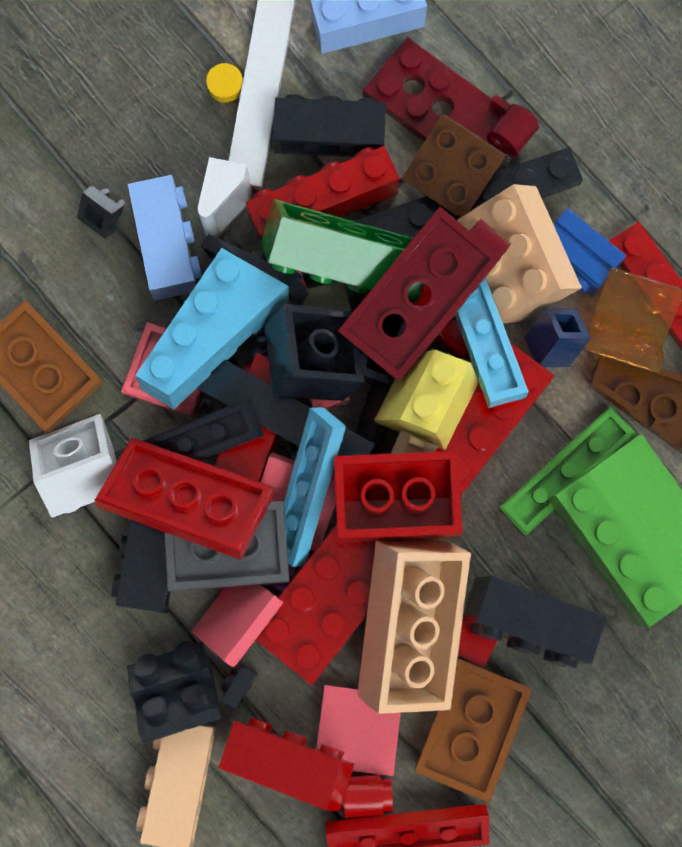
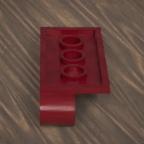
(491, 119)
(449, 264)

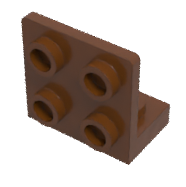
(453, 166)

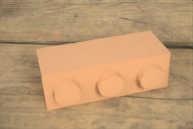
(176, 788)

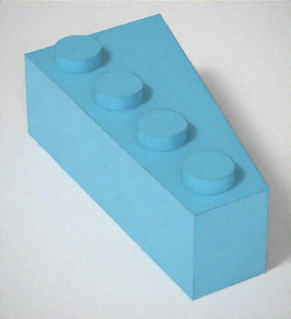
(210, 326)

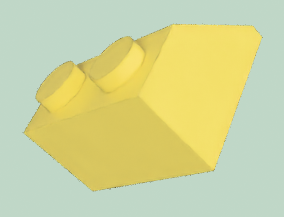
(430, 398)

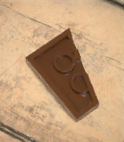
(643, 395)

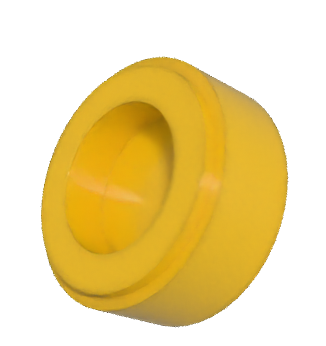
(224, 83)

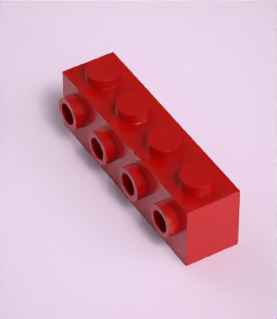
(334, 190)

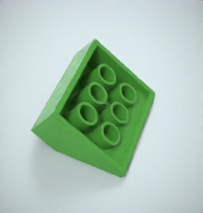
(630, 528)

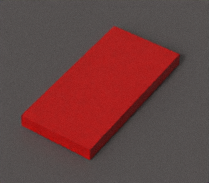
(185, 498)

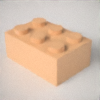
(535, 266)

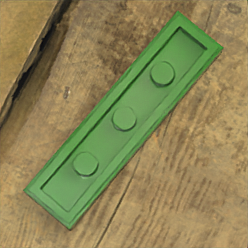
(595, 443)

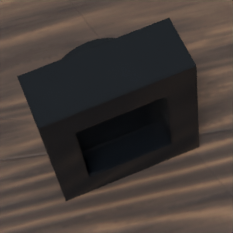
(237, 686)

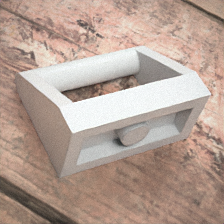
(223, 195)

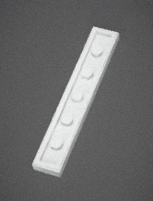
(261, 86)

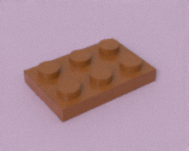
(42, 368)
(474, 736)

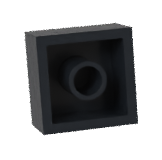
(310, 354)

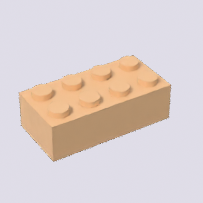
(413, 625)

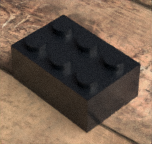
(532, 622)

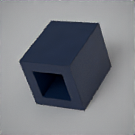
(557, 337)

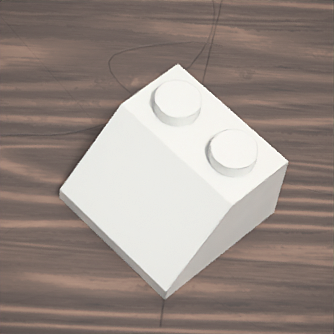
(72, 464)

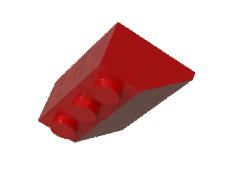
(398, 497)

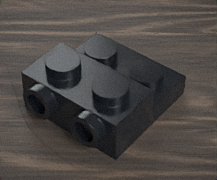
(173, 691)

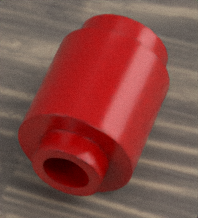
(367, 796)

